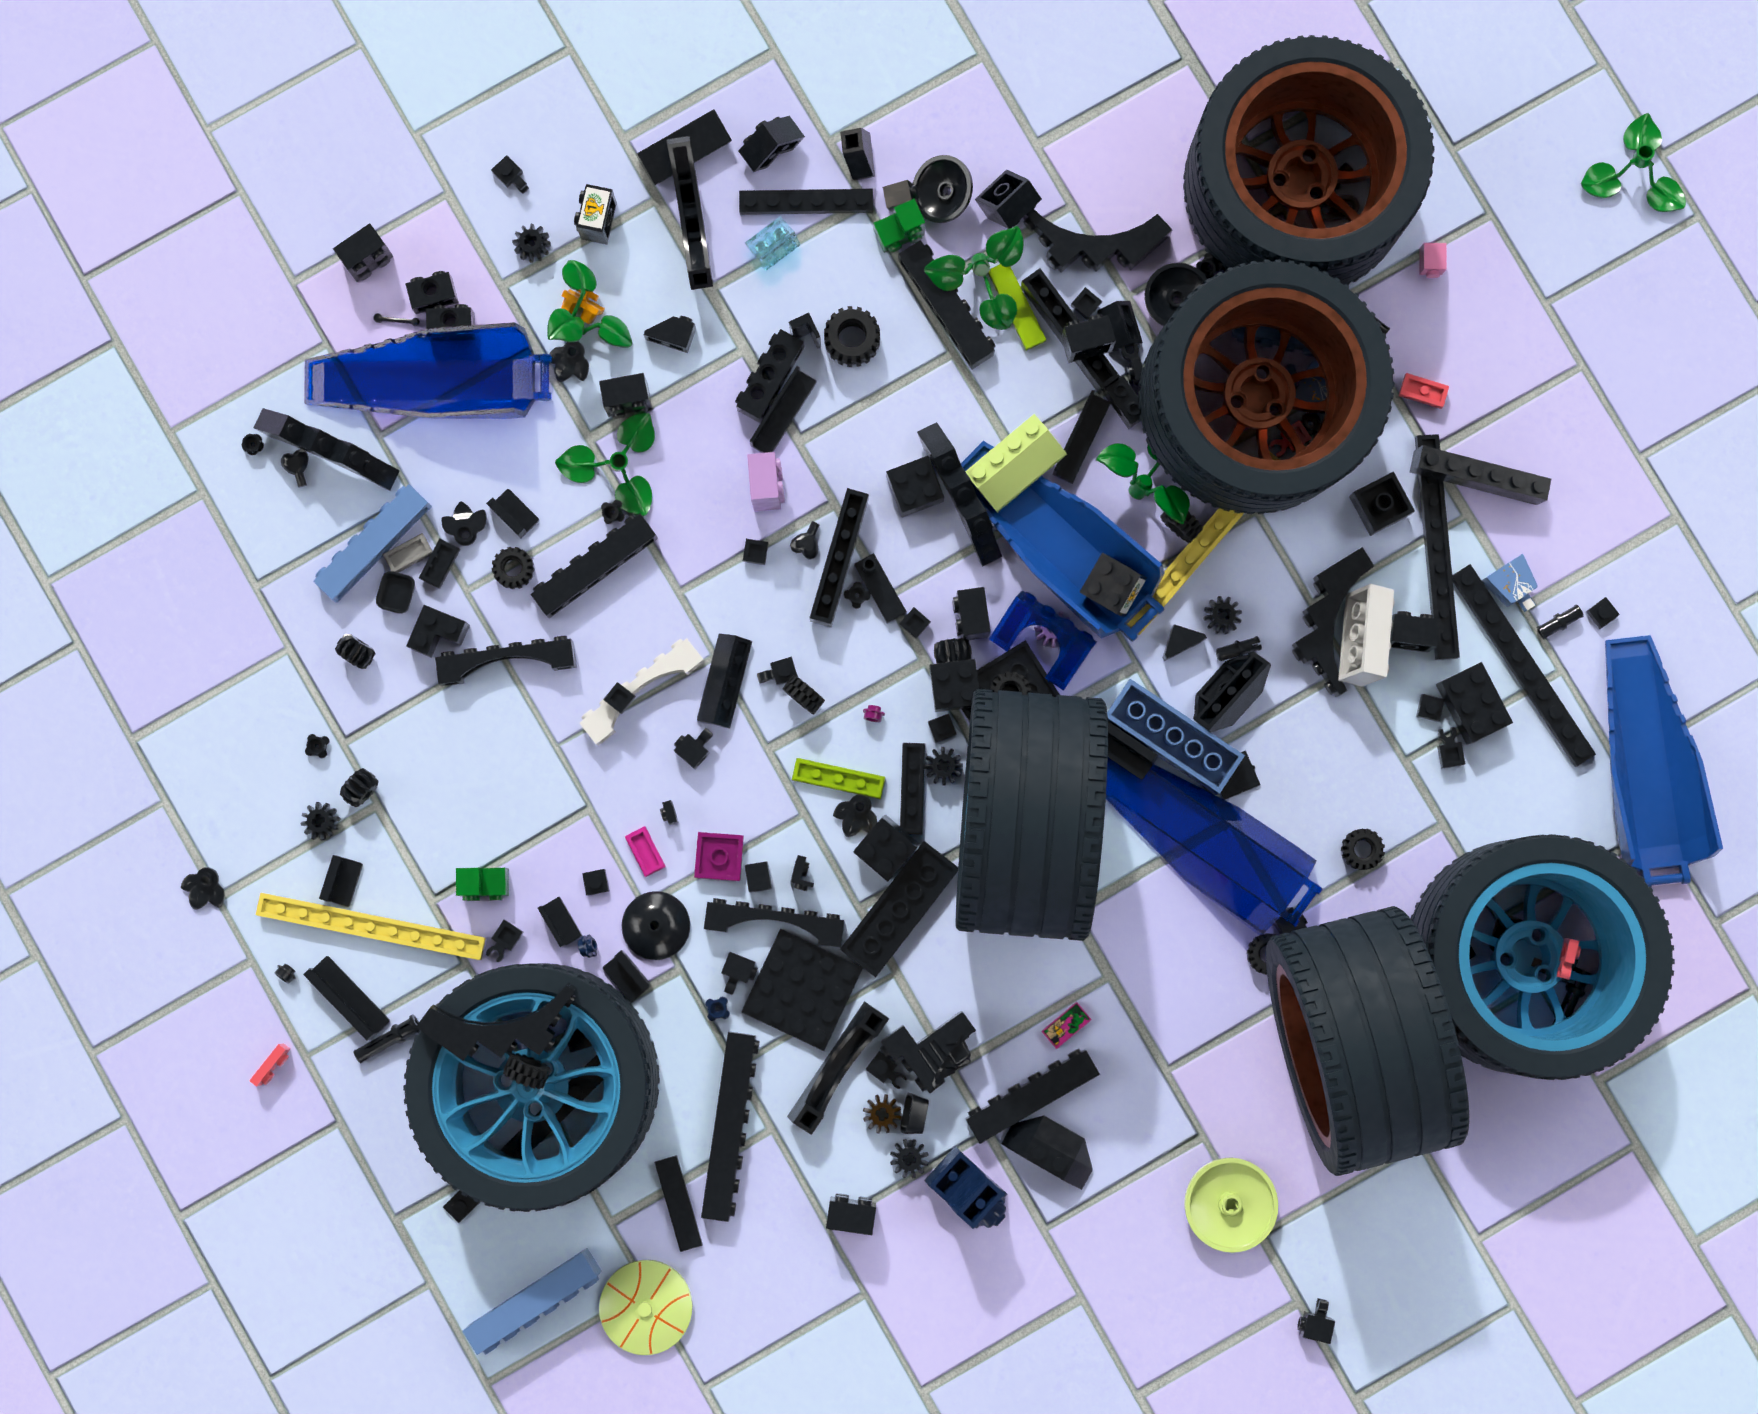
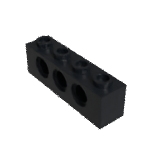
(758, 408)

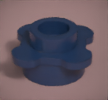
(587, 946)
(721, 1003)

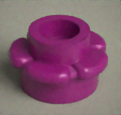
(873, 713)

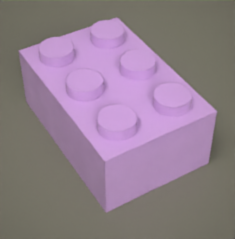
(765, 481)

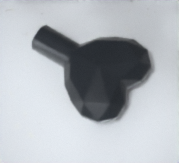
(296, 465)
(806, 542)

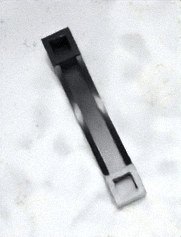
(454, 667)
(721, 916)
(814, 1100)

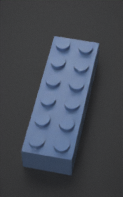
(1174, 737)
(527, 1305)

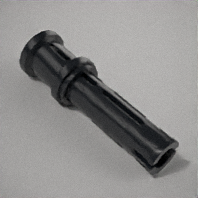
(1577, 990)
(397, 1034)

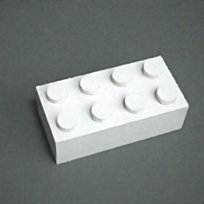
(1366, 635)

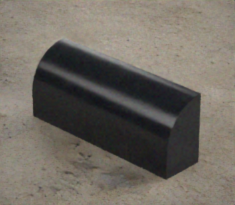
(705, 135)

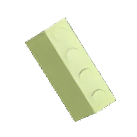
(1015, 463)

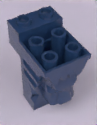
(968, 1190)

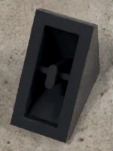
(1181, 640)

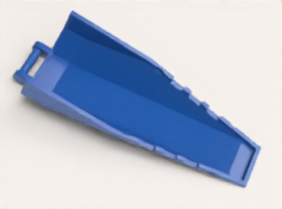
(1062, 542)
(1655, 768)

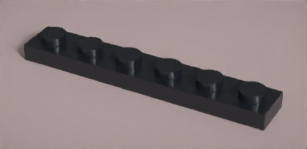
(805, 201)

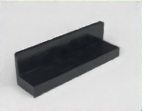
(782, 411)
(1082, 437)
(724, 680)
(1129, 752)
(347, 998)

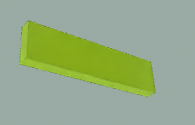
(1025, 320)
(838, 778)

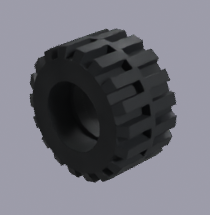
(849, 318)

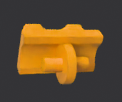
(590, 310)

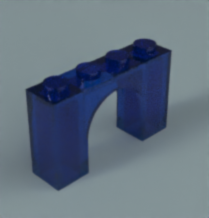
(1073, 643)

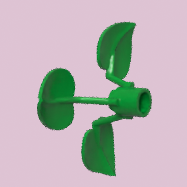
(1645, 138)
(1002, 246)
(569, 327)
(635, 433)
(1121, 461)

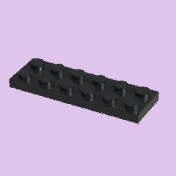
(899, 909)

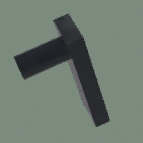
(880, 588)

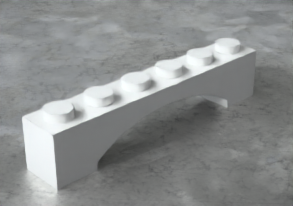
(680, 659)

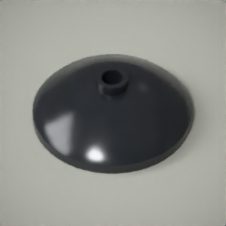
(935, 180)
(1170, 282)
(672, 929)

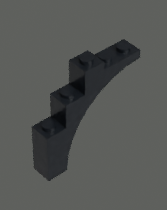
(690, 213)
(1067, 246)
(317, 442)
(961, 492)
(1321, 616)
(532, 1030)

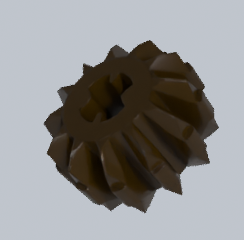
(875, 1118)

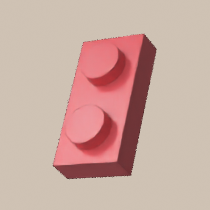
(1423, 390)
(276, 1058)

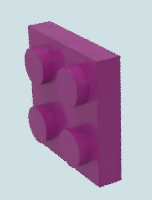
(719, 856)

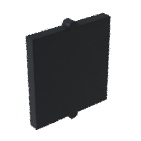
(1242, 779)

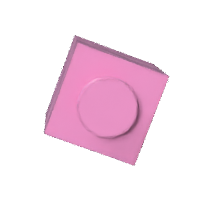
(1432, 259)

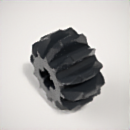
(538, 237)
(1222, 623)
(952, 650)
(355, 651)
(944, 758)
(359, 787)
(315, 815)
(904, 1152)

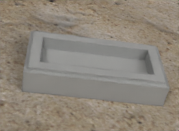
(408, 553)

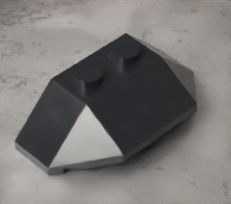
(1230, 691)
(1051, 1149)

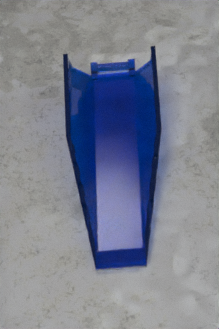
(434, 374)
(1215, 846)

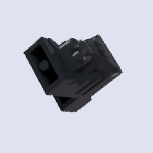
(934, 1055)

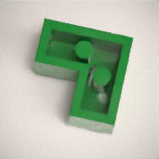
(901, 227)
(478, 882)

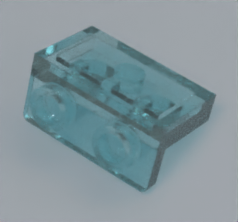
(773, 243)

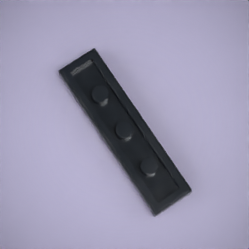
(912, 787)
(678, 1203)

